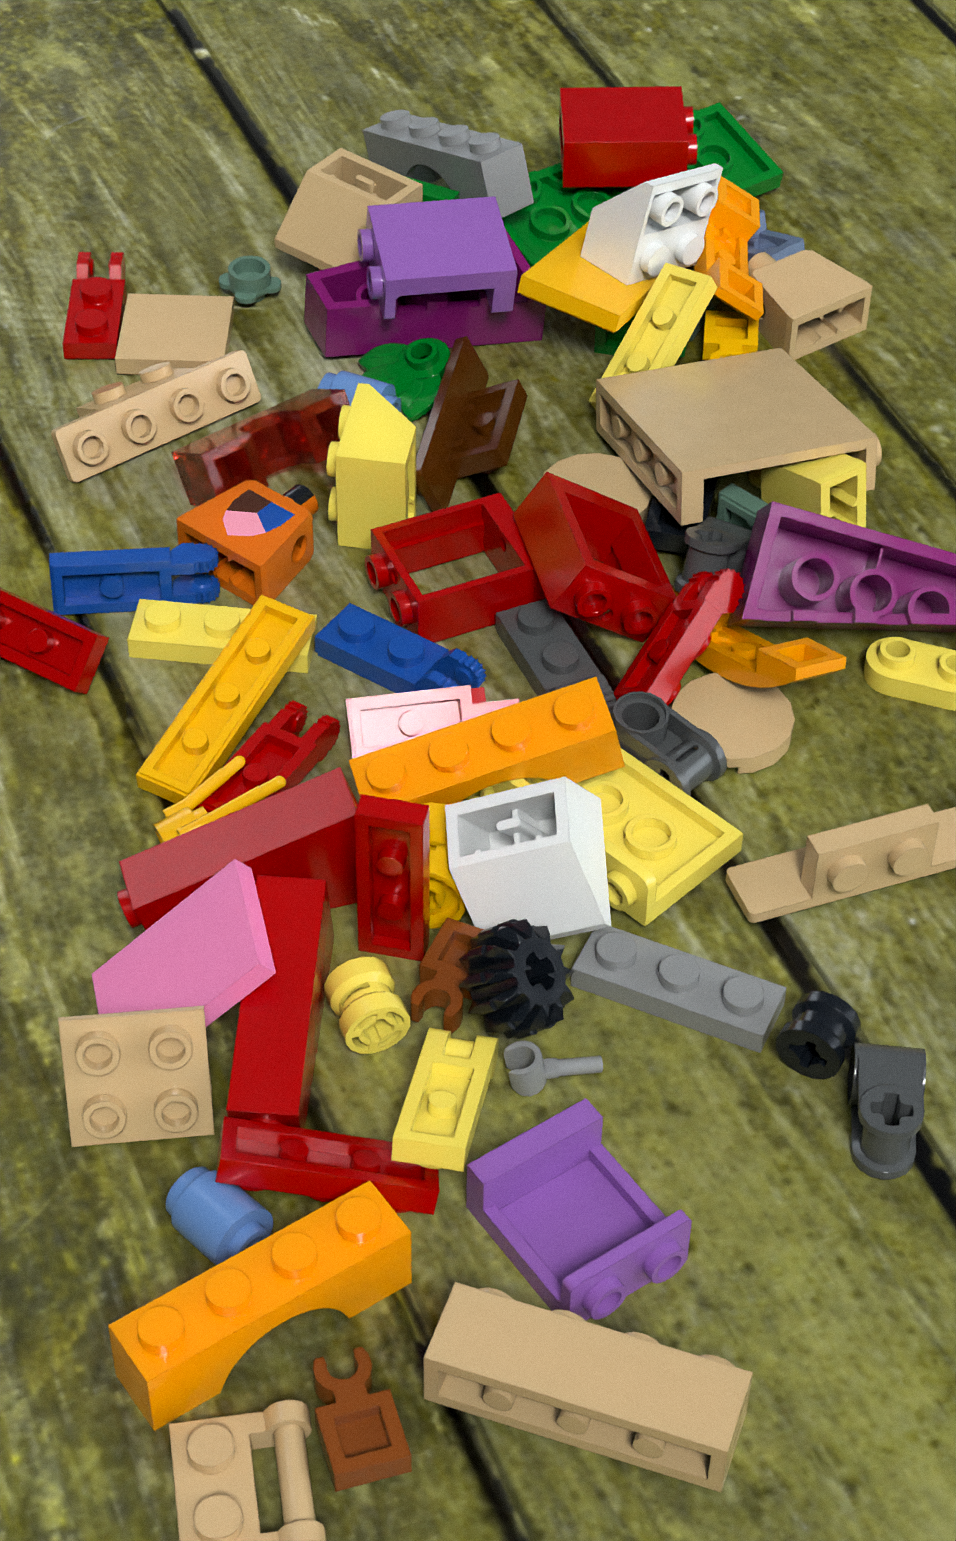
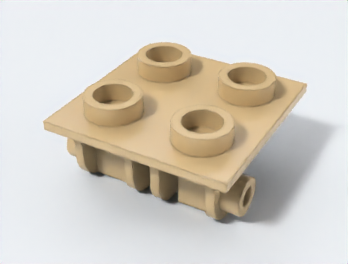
(136, 1076)

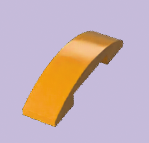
(726, 249)
(761, 664)

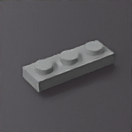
(679, 987)

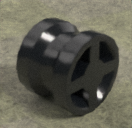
(818, 1035)

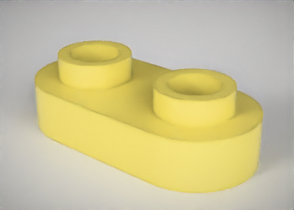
(912, 671)

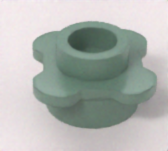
(249, 279)

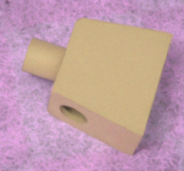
(809, 301)

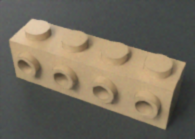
(587, 1385)

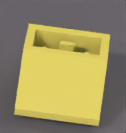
(371, 468)

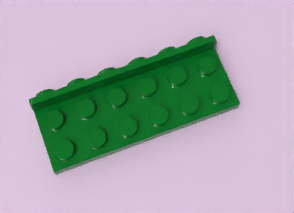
(563, 211)

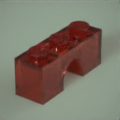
(261, 444)

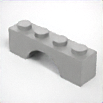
(464, 158)

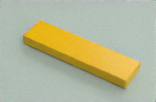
(226, 700)

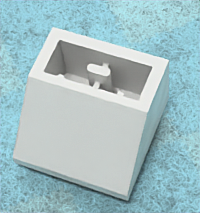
(653, 225)
(531, 857)

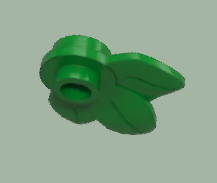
(412, 369)

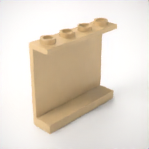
(722, 421)

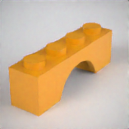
(540, 737)
(191, 1338)

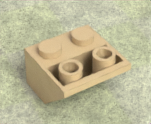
(333, 206)

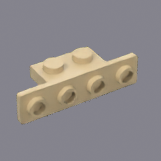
(152, 412)
(847, 862)

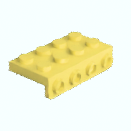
(653, 837)

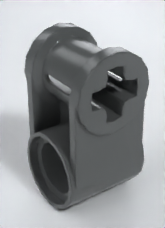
(713, 547)
(667, 741)
(886, 1107)

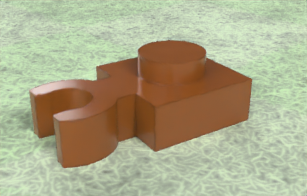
(443, 973)
(358, 1428)

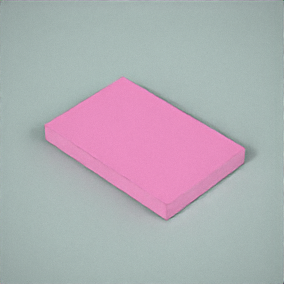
(197, 954)

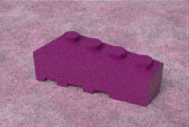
(352, 324)

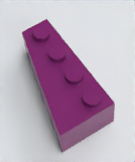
(841, 576)

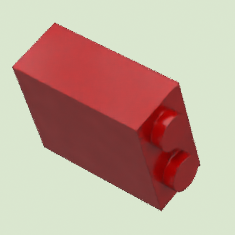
(624, 135)

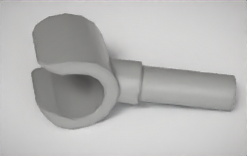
(531, 1071)

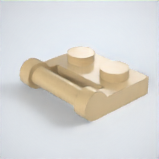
(217, 1476)

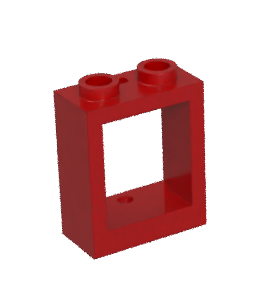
(571, 527)
(442, 537)

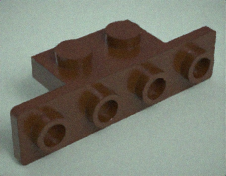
(468, 426)

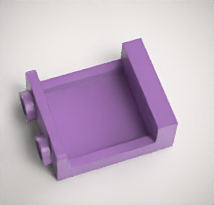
(437, 250)
(574, 1216)

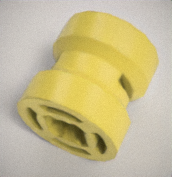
(368, 1009)

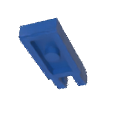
(118, 578)
(393, 654)

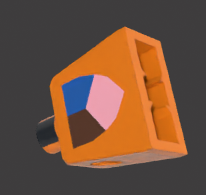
(258, 536)

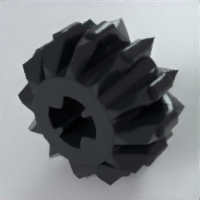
(516, 979)

